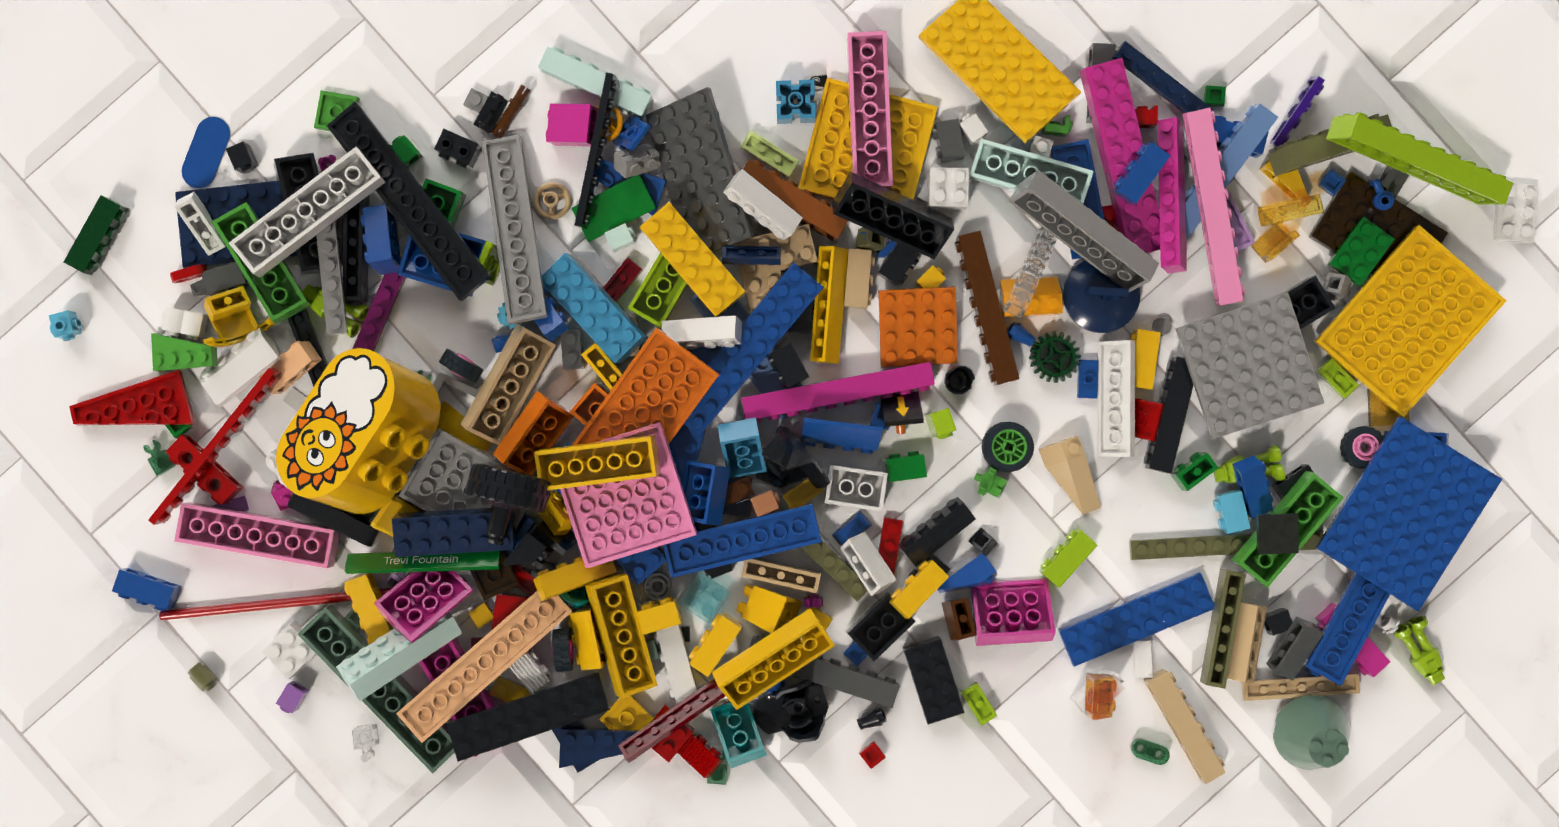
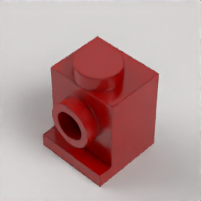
(1147, 117)

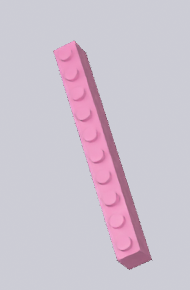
(1213, 207)

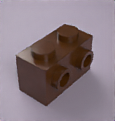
(959, 618)

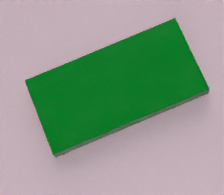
(618, 206)

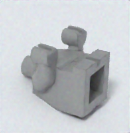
(1337, 285)

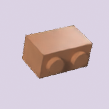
(765, 502)

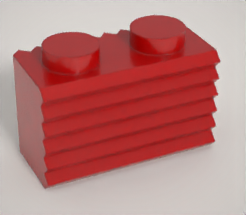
(700, 755)

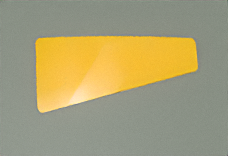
(450, 422)

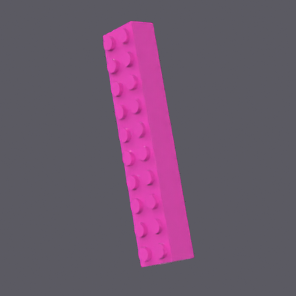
(1118, 143)

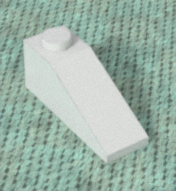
(199, 222)

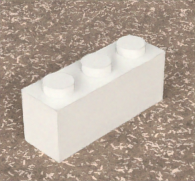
(868, 563)

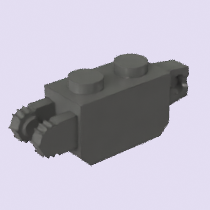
(219, 280)

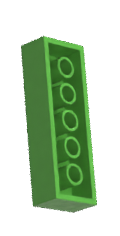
(278, 287)
(1313, 503)

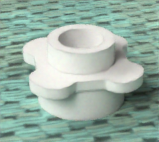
(1389, 625)

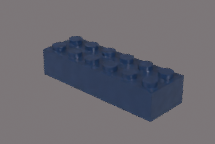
(446, 532)

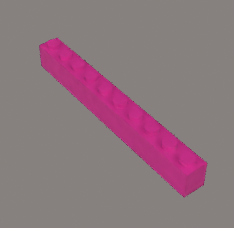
(838, 391)

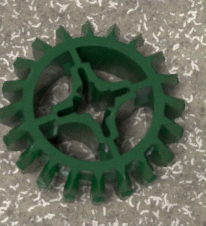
(1057, 365)

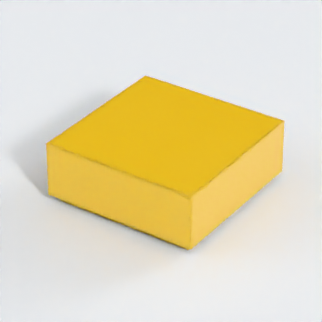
(481, 615)

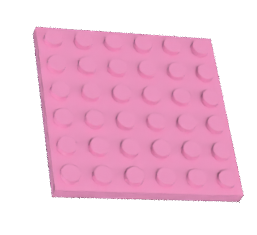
(630, 514)

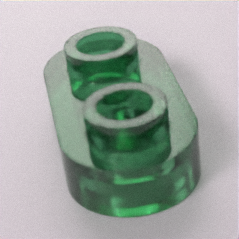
(1149, 750)

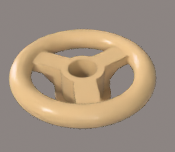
(547, 195)

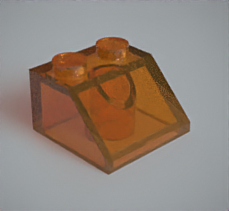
(1099, 696)

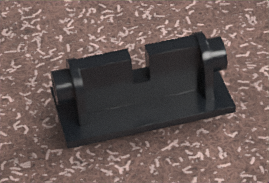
(490, 112)

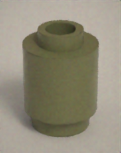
(202, 677)

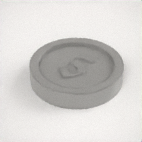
(1162, 324)

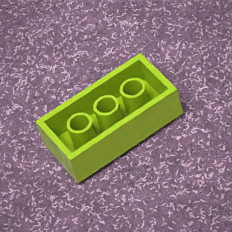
(658, 293)

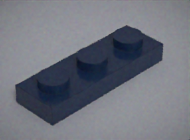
(751, 255)

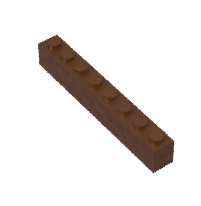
(987, 308)

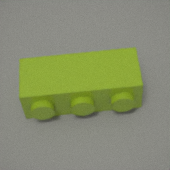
(941, 423)
(1067, 557)

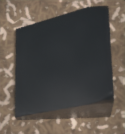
(983, 541)

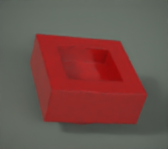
(872, 754)

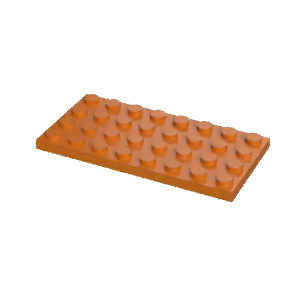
(657, 386)

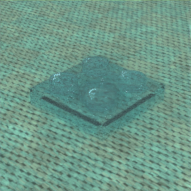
(704, 597)

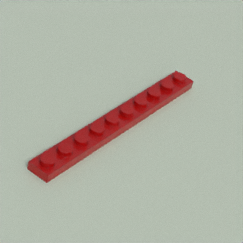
(211, 451)

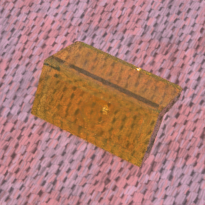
(1274, 242)

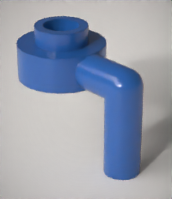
(1380, 193)

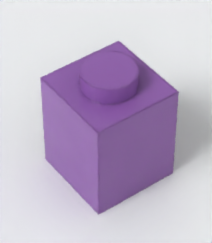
(292, 697)

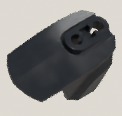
(790, 462)
(799, 723)

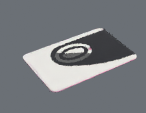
(819, 80)

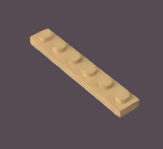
(1285, 688)

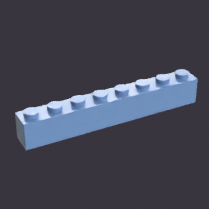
(1234, 154)

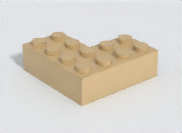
(761, 278)

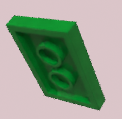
(1361, 251)

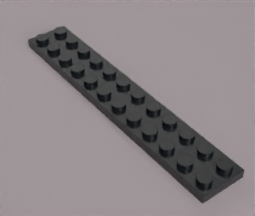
(412, 204)

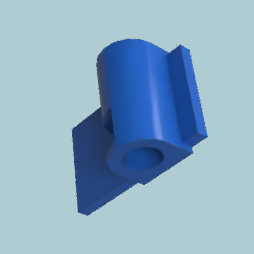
(631, 134)

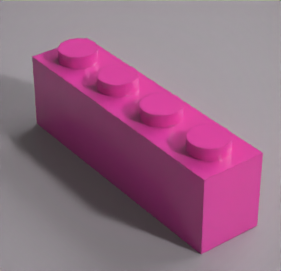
(1370, 658)

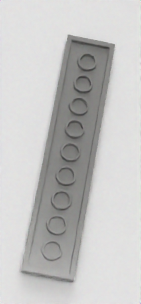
(514, 229)

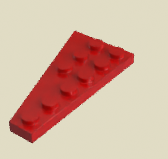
(150, 402)

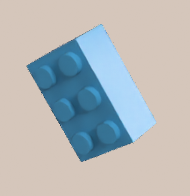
(742, 447)

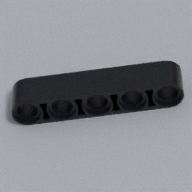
(335, 518)

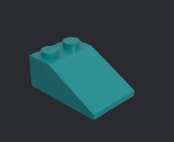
(738, 734)

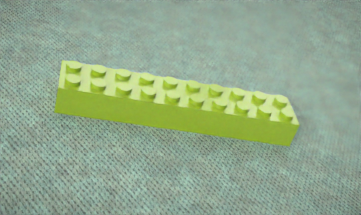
(1419, 159)

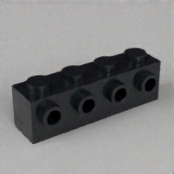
(936, 531)

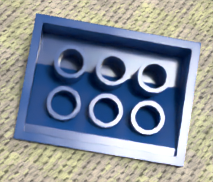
(417, 267)
(841, 434)

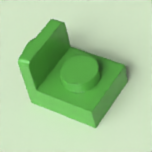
(1055, 129)

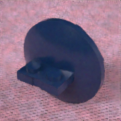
(1097, 301)

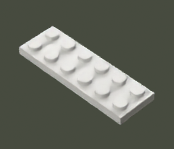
(1116, 398)

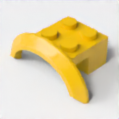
(231, 317)

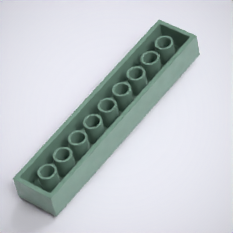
(338, 640)

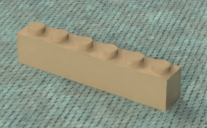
(1184, 726)

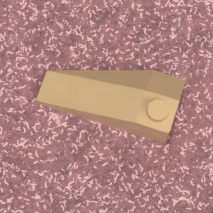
(1071, 471)

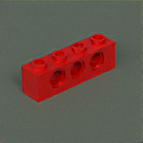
(229, 485)

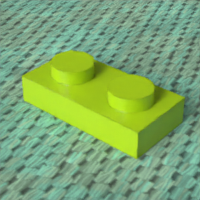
(1337, 378)
(978, 703)

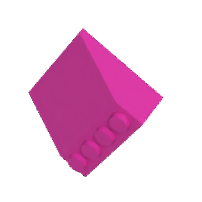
(422, 601)
(1012, 612)

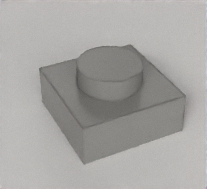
(475, 100)

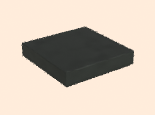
(1277, 533)

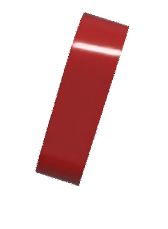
(188, 273)

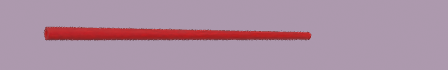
(259, 605)

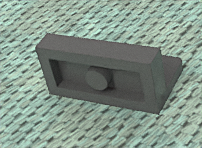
(1393, 180)

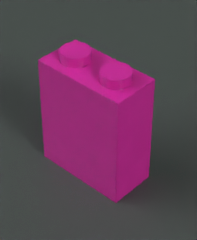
(571, 124)

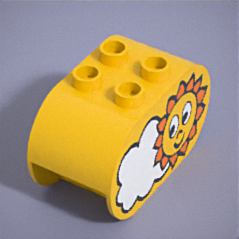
(358, 432)

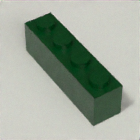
(96, 235)

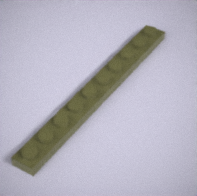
(1198, 546)

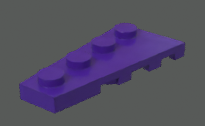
(1297, 110)

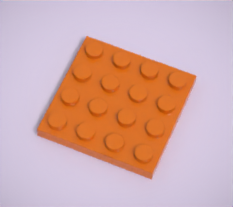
(917, 326)

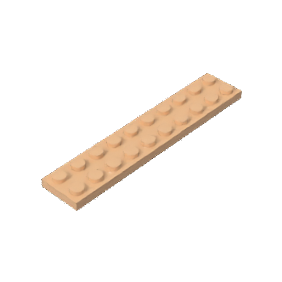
(482, 664)

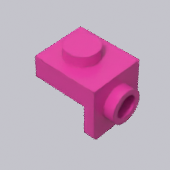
(281, 495)

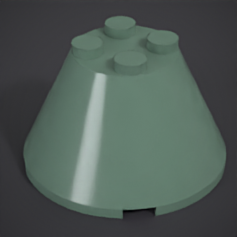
(1312, 732)

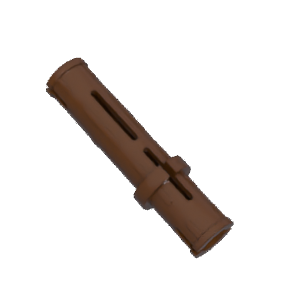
(511, 111)

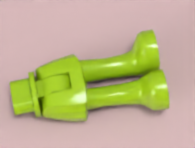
(358, 312)
(1226, 472)
(1428, 661)

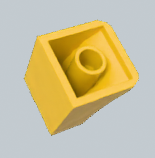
(383, 519)
(768, 608)

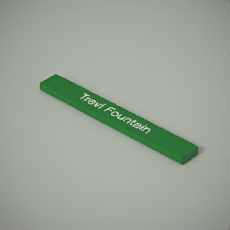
(387, 562)

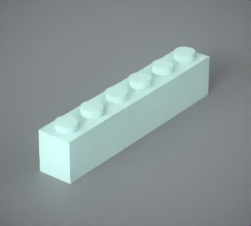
(591, 81)

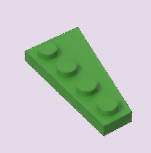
(178, 354)

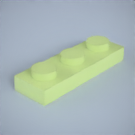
(769, 154)

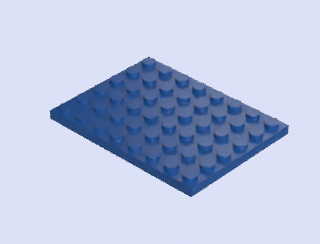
(1408, 513)

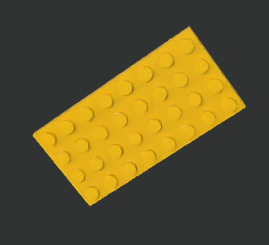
(1000, 66)

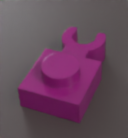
(813, 600)

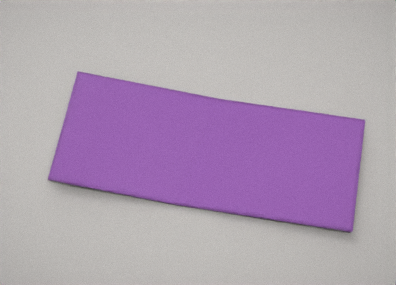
(236, 504)

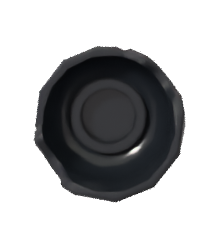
(959, 379)

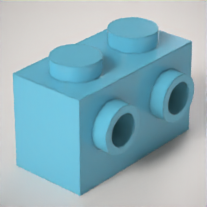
(1231, 511)

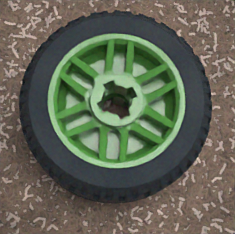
(1019, 452)

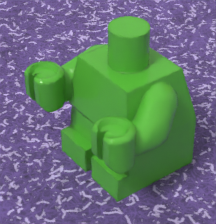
(990, 483)

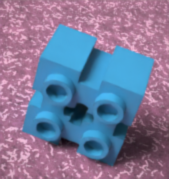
(803, 93)

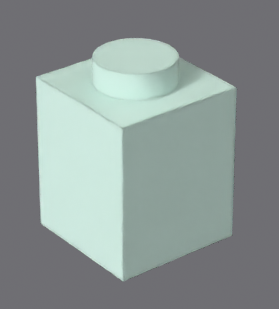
(620, 237)

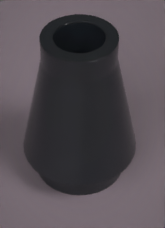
(873, 718)

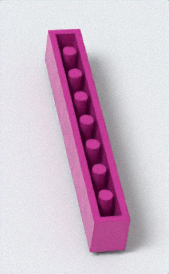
(1172, 197)

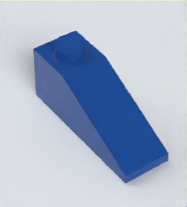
(972, 575)

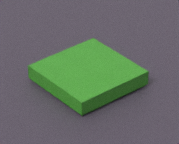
(330, 106)

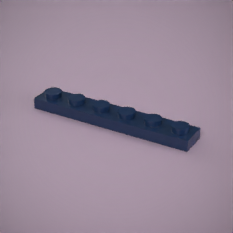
(1158, 79)

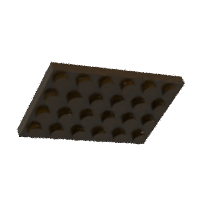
(1354, 202)

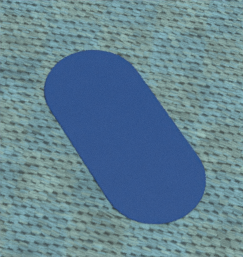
(205, 152)

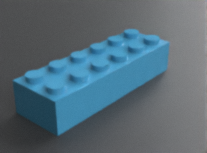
(593, 308)

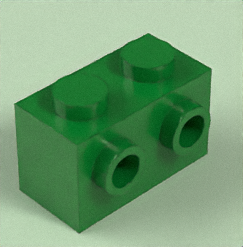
(1194, 471)

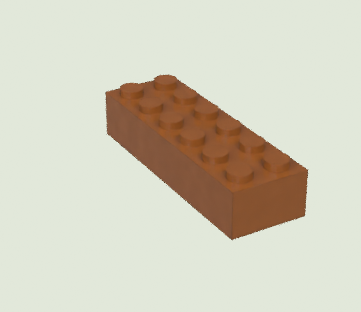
(814, 212)

